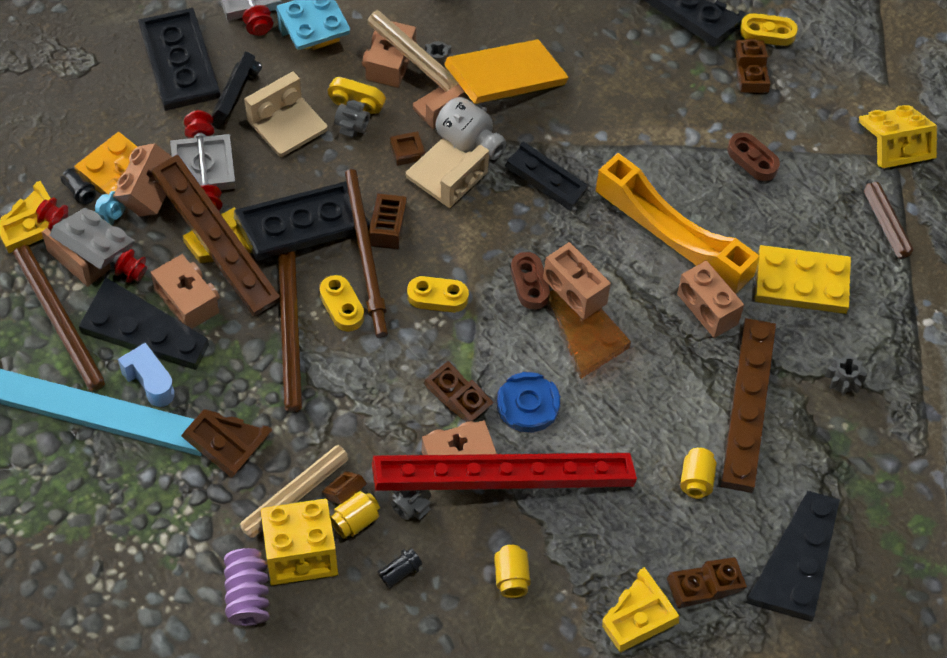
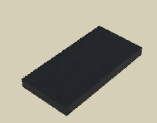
(179, 59)
(297, 221)

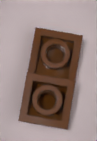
(751, 66)
(458, 394)
(704, 584)

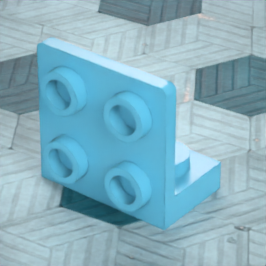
(311, 21)

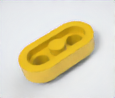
(770, 28)
(344, 89)
(437, 294)
(341, 300)

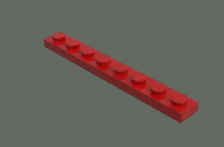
(502, 471)

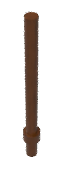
(375, 305)

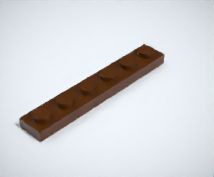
(215, 235)
(748, 406)

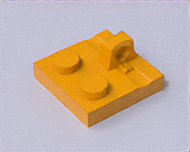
(107, 163)

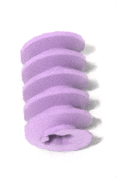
(245, 587)

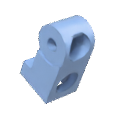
(150, 373)

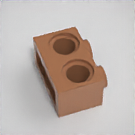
(576, 280)
(710, 299)

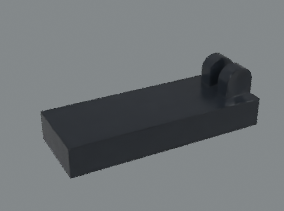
(244, 69)
(546, 176)

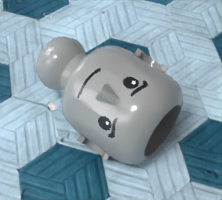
(468, 126)

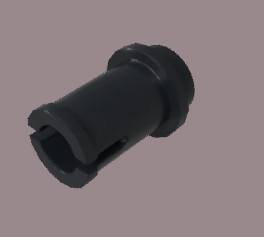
(83, 191)
(400, 567)

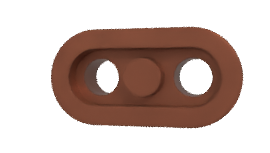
(755, 156)
(530, 282)

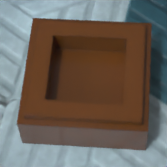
(407, 148)
(344, 487)

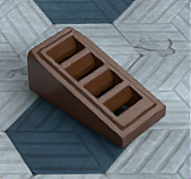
(384, 237)

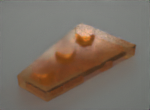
(589, 340)

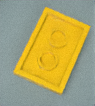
(803, 279)

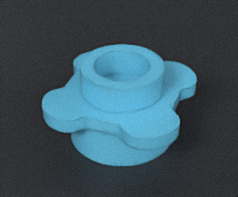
(109, 208)

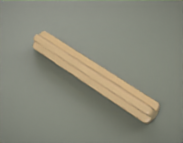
(412, 50)
(298, 487)

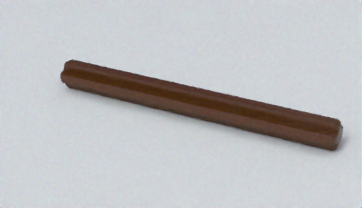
(59, 318)
(290, 332)

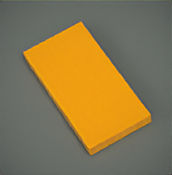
(506, 71)

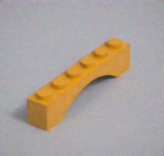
(633, 194)

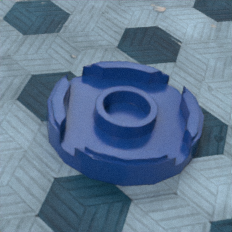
(528, 402)

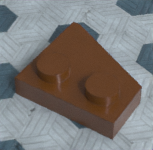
(224, 439)

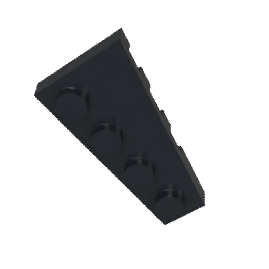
(702, 17)
(131, 321)
(797, 566)

